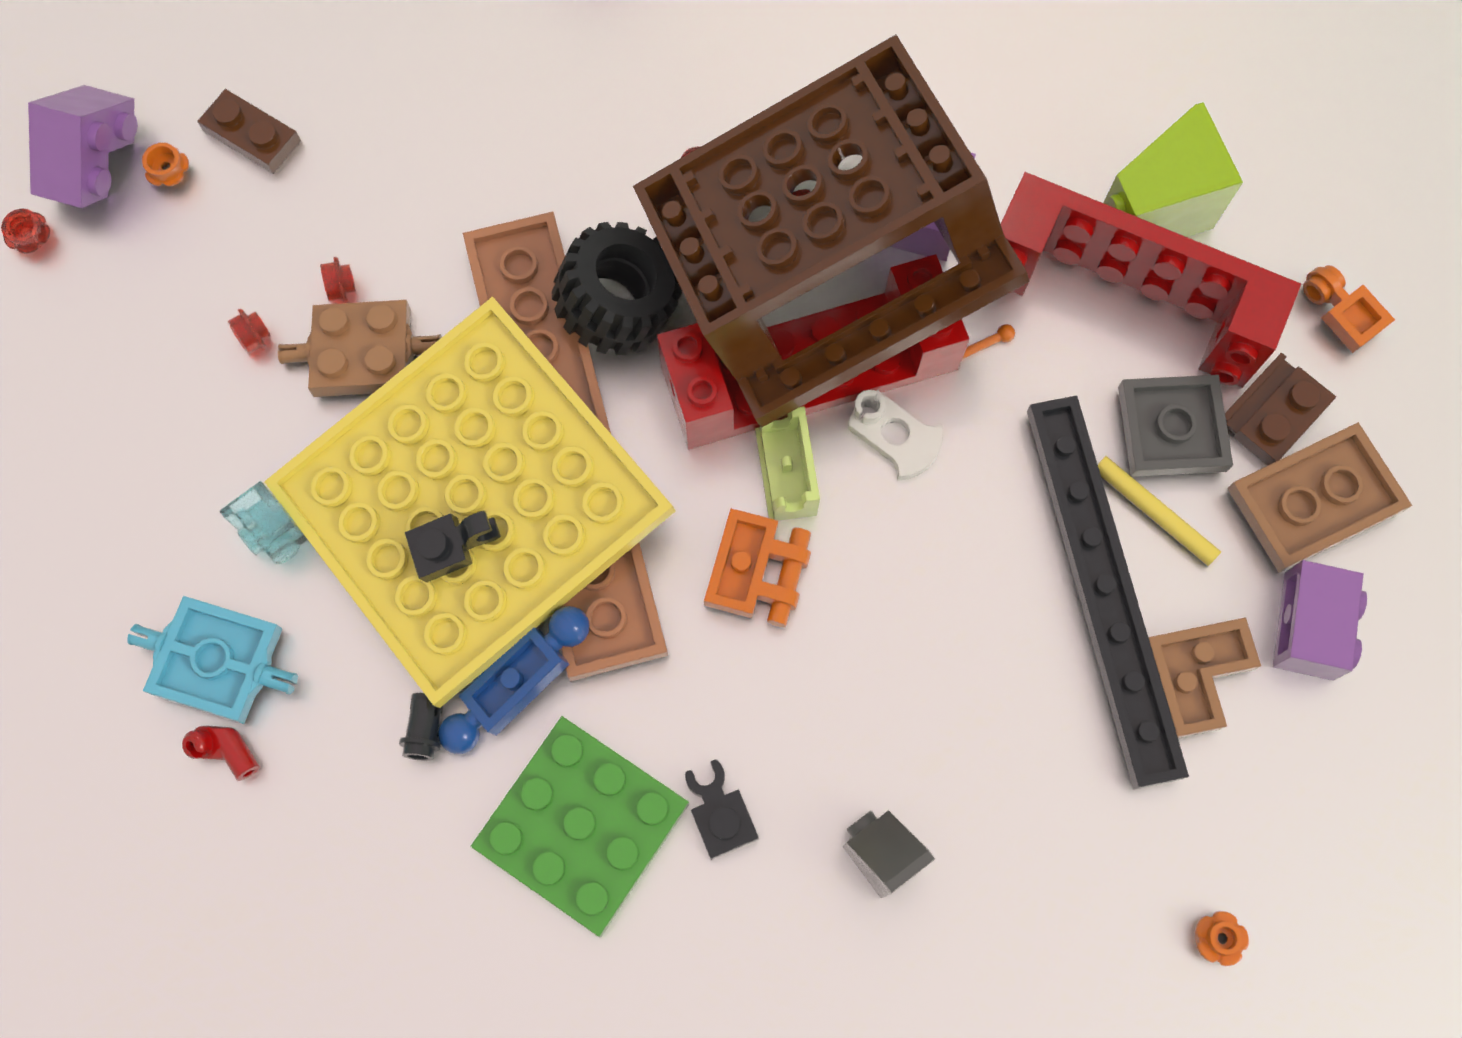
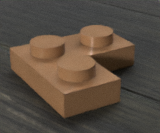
(1191, 661)

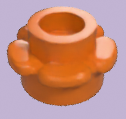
(160, 156)
(1207, 938)

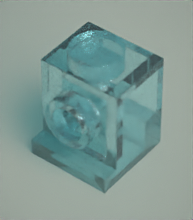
(264, 524)

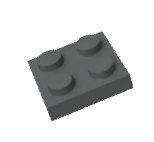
(1175, 425)

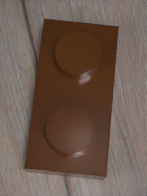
(249, 131)

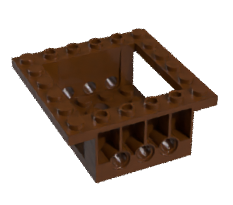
(908, 177)

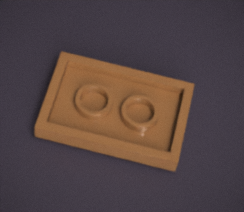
(1319, 497)

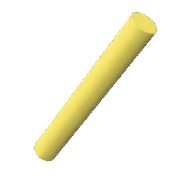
(1158, 511)

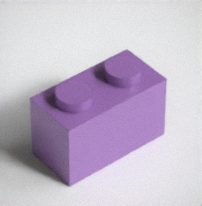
(1320, 620)

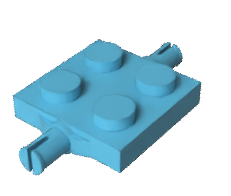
(212, 659)

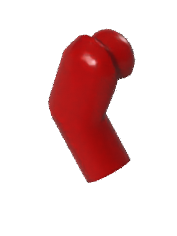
(221, 744)

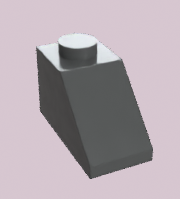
(885, 852)

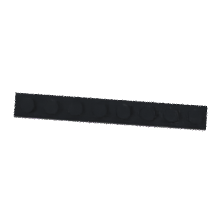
(1107, 594)

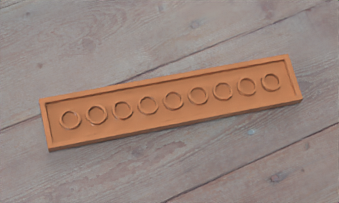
(518, 269)

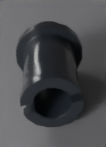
(421, 729)

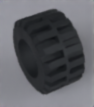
(597, 313)

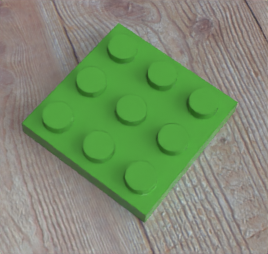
(580, 826)

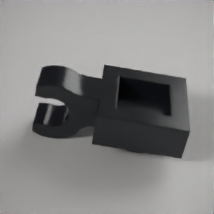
(444, 543)

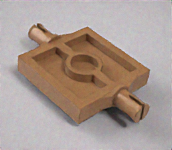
(356, 346)

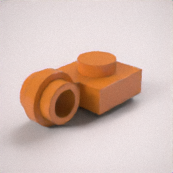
(1354, 316)

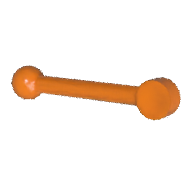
(1004, 334)

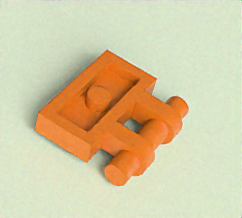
(742, 562)

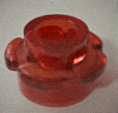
(20, 222)
(337, 280)
(249, 330)

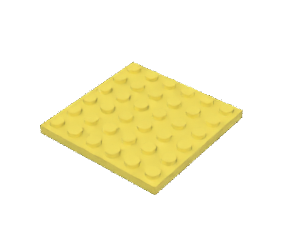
(462, 434)

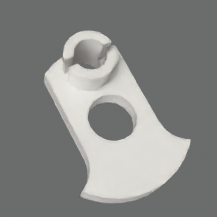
(915, 453)

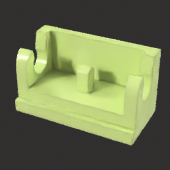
(788, 467)

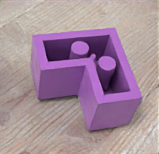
(72, 143)

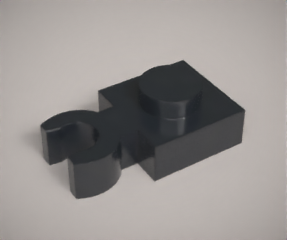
(722, 817)

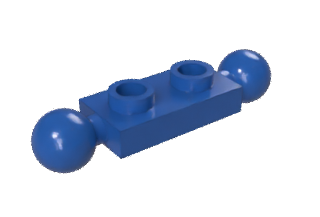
(513, 681)

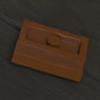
(1277, 410)

